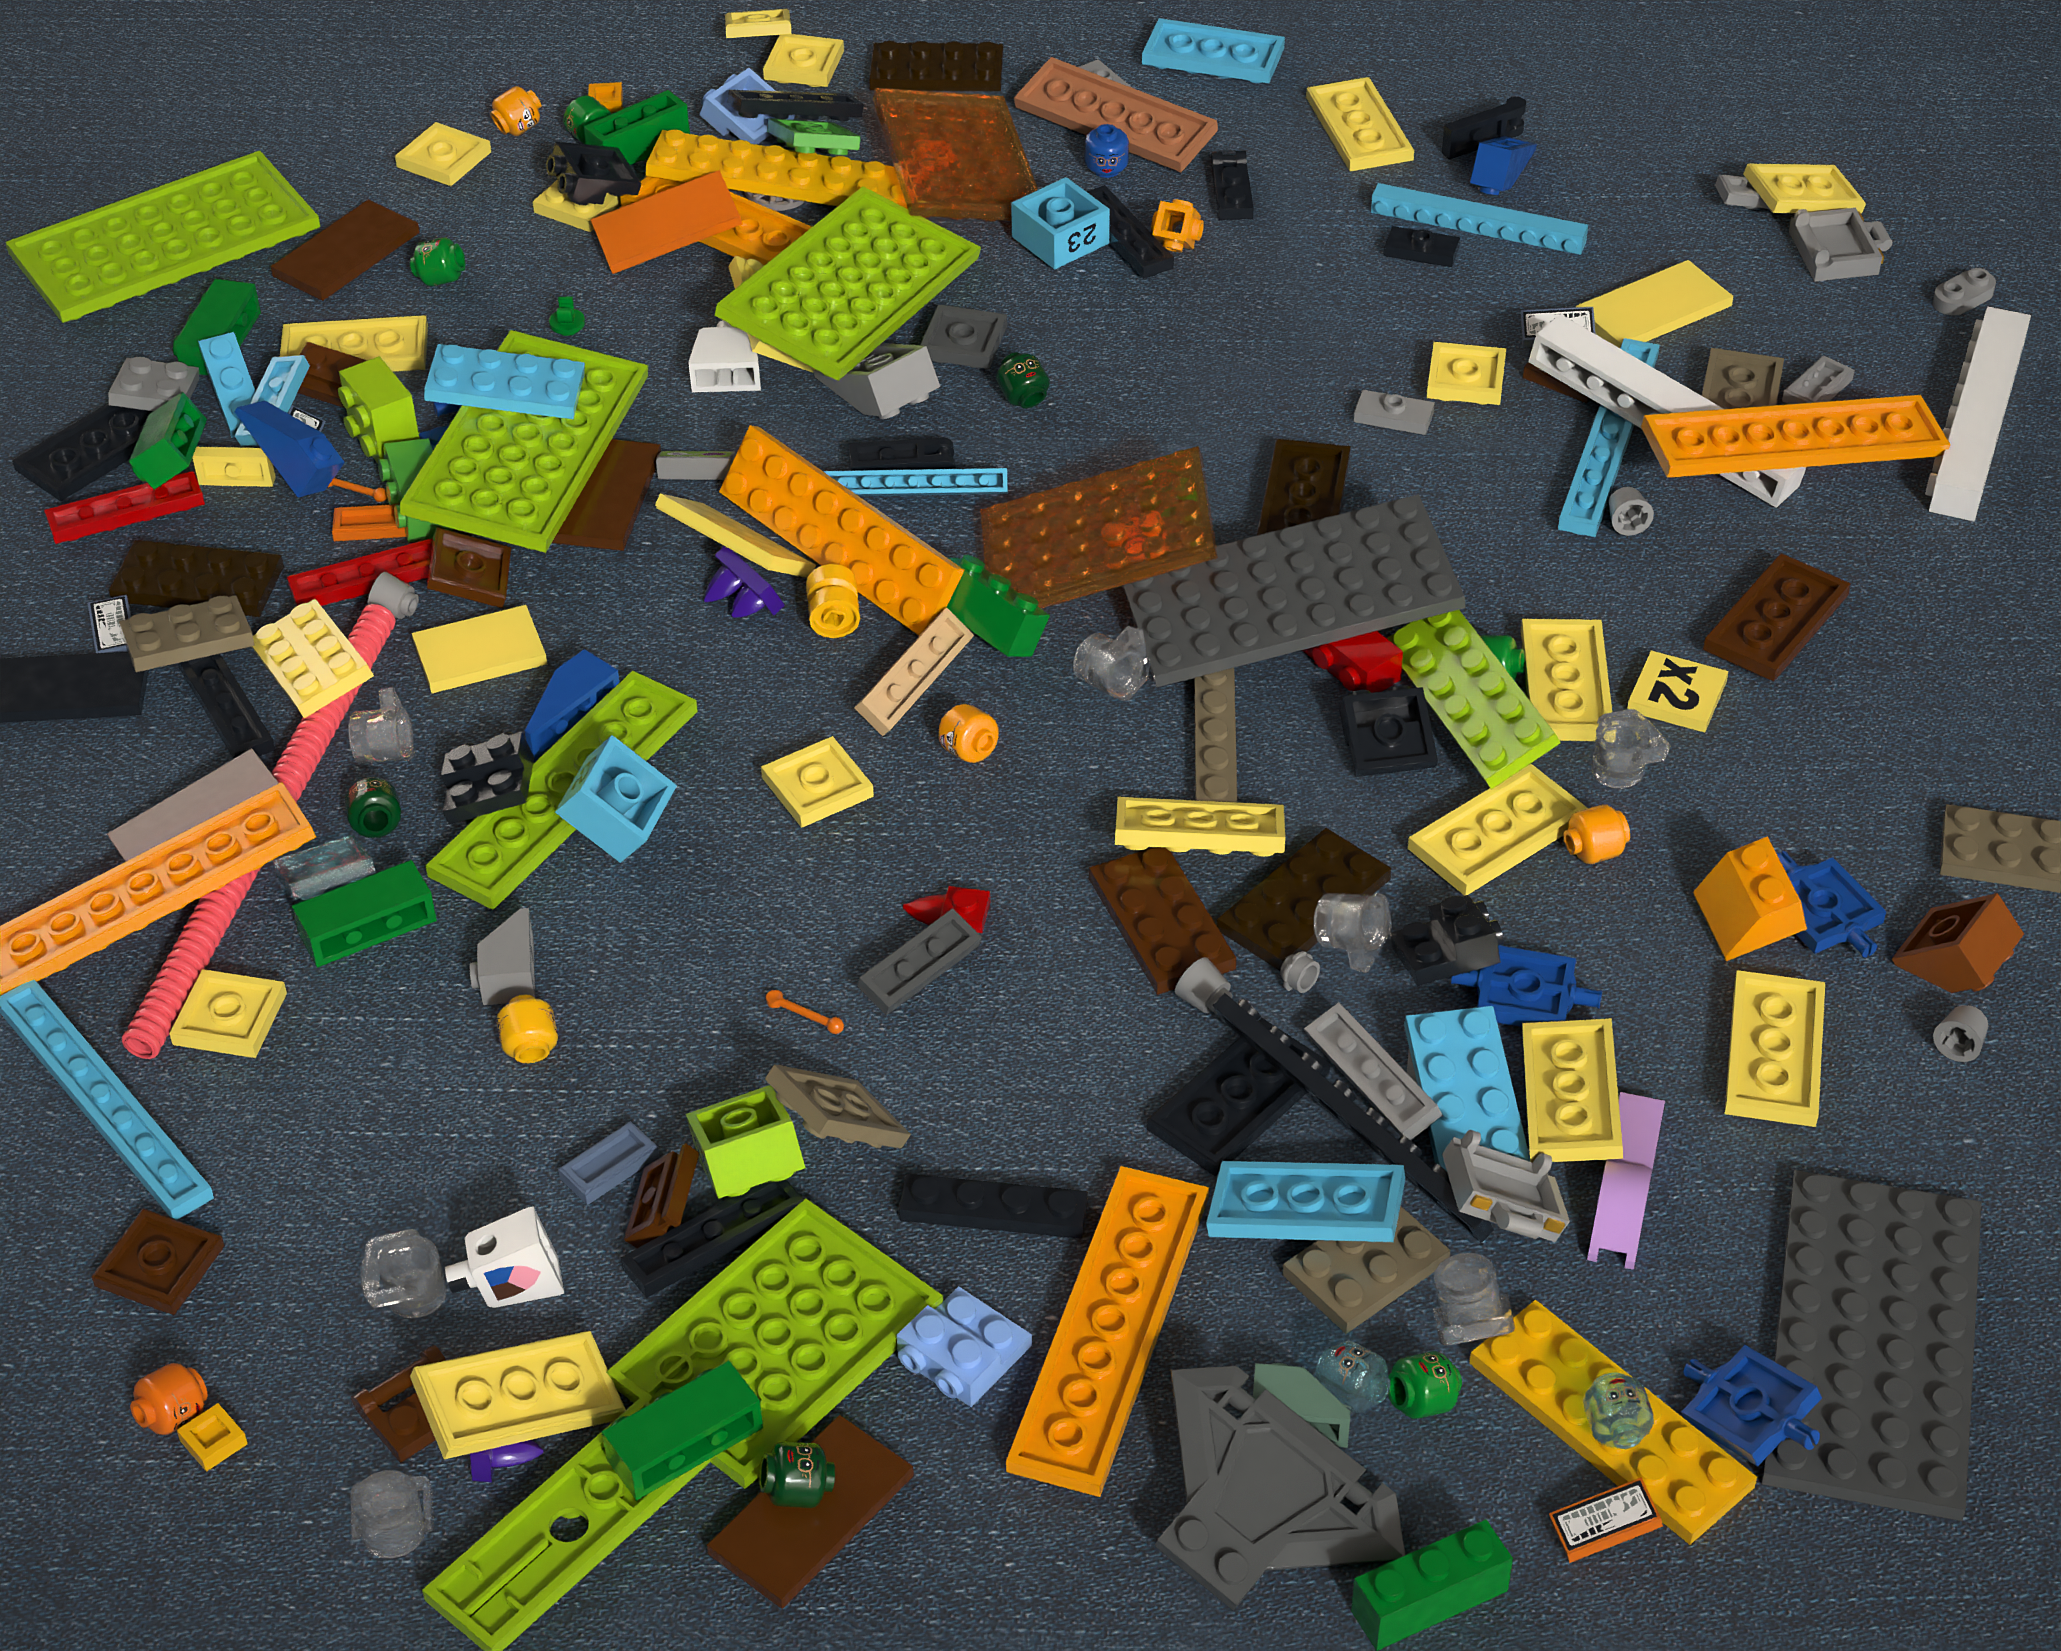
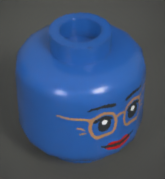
(1106, 150)

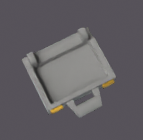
(1839, 243)
(1505, 1188)

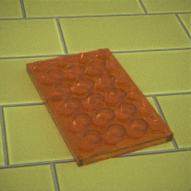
(954, 153)
(1103, 530)

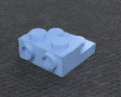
(726, 118)
(962, 1346)

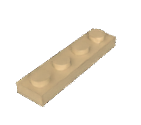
(914, 671)

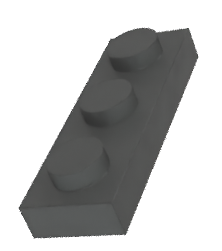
(919, 961)

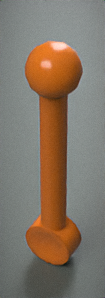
(378, 494)
(775, 1000)

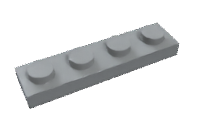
(1373, 1072)

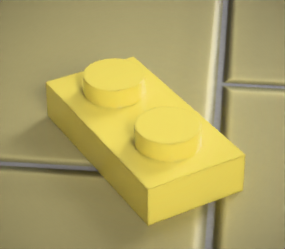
(233, 467)

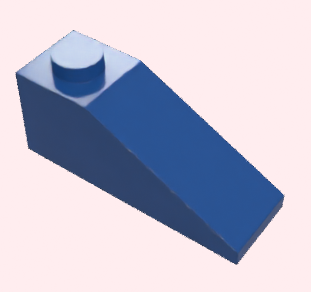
(1500, 163)
(293, 447)
(568, 698)

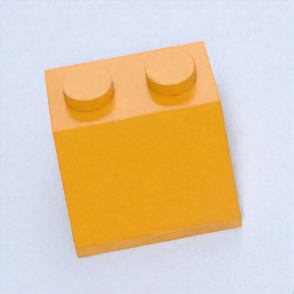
(1749, 900)

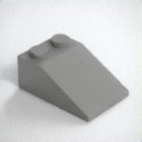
(886, 380)

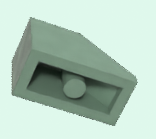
(1305, 1397)

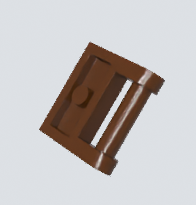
(405, 1425)

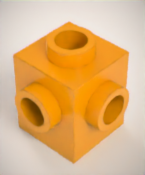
(1169, 217)

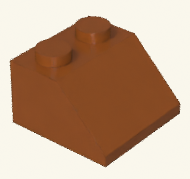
(1961, 944)

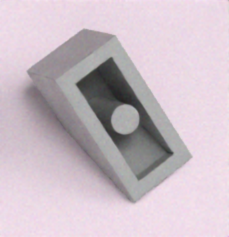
(506, 961)

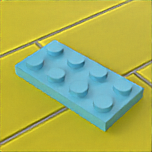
(1213, 51)
(504, 381)
(1466, 1074)
(1306, 1201)

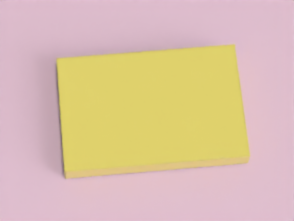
(1802, 186)
(479, 649)

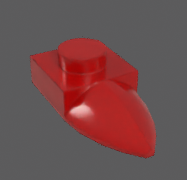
(968, 903)

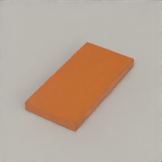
(666, 221)

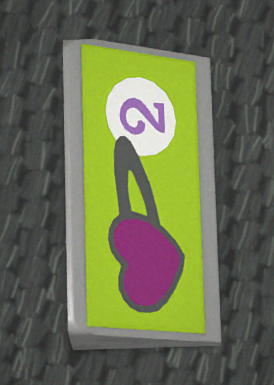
(694, 464)

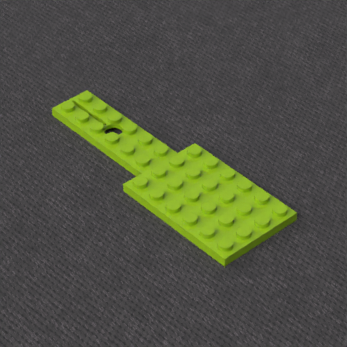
(800, 1324)

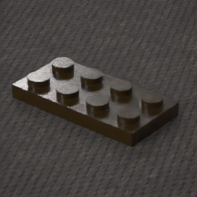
(937, 66)
(1303, 484)
(192, 575)
(1280, 910)

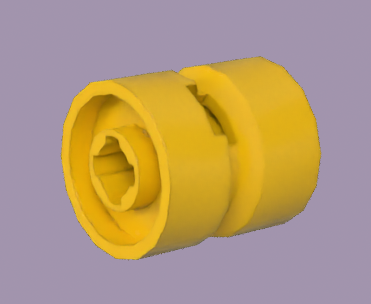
(832, 601)

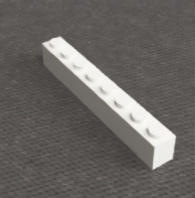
(1637, 390)
(1977, 413)

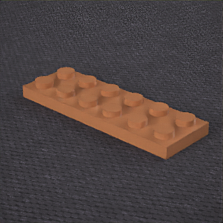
(1087, 100)

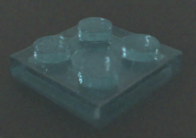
(323, 867)

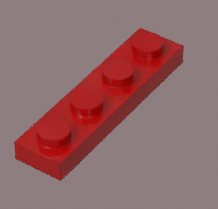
(123, 508)
(358, 575)

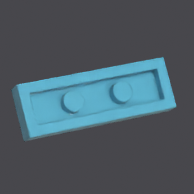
(228, 376)
(278, 388)

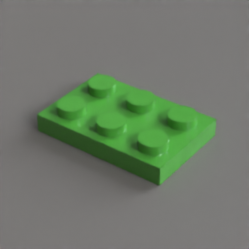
(809, 135)

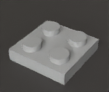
(151, 384)

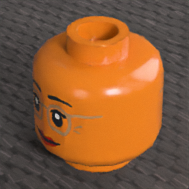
(168, 1398)

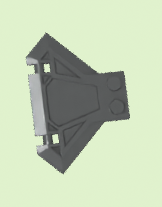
(1266, 1491)

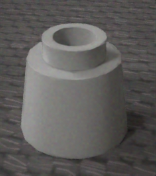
(1629, 511)
(394, 595)
(1202, 985)
(1961, 1033)

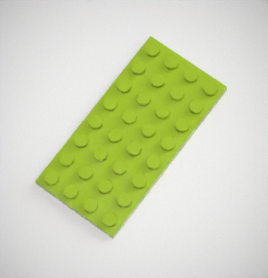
(161, 236)
(848, 283)
(523, 471)

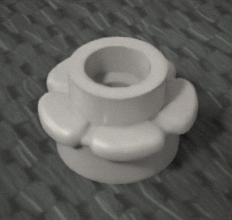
(1299, 972)

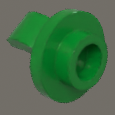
(566, 319)

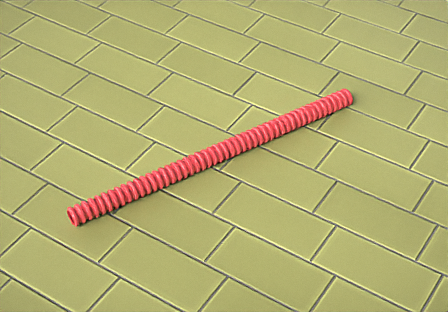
(216, 909)

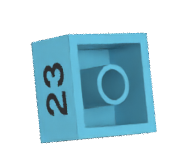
(1060, 223)
(616, 799)

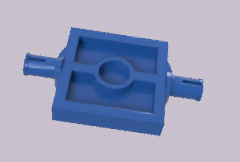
(1833, 906)
(1529, 987)
(1751, 1404)

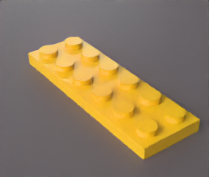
(1548, 1372)

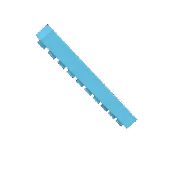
(1479, 218)
(923, 481)

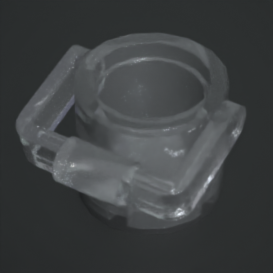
(1112, 664)
(382, 732)
(1623, 748)
(1353, 924)
(408, 1272)
(1470, 1300)
(390, 1513)

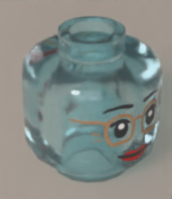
(1354, 1375)
(1618, 1410)

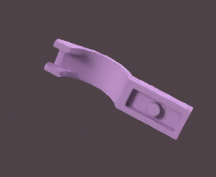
(1627, 1179)

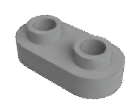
(1964, 292)

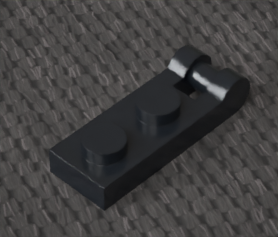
(1466, 133)
(1232, 185)
(903, 454)

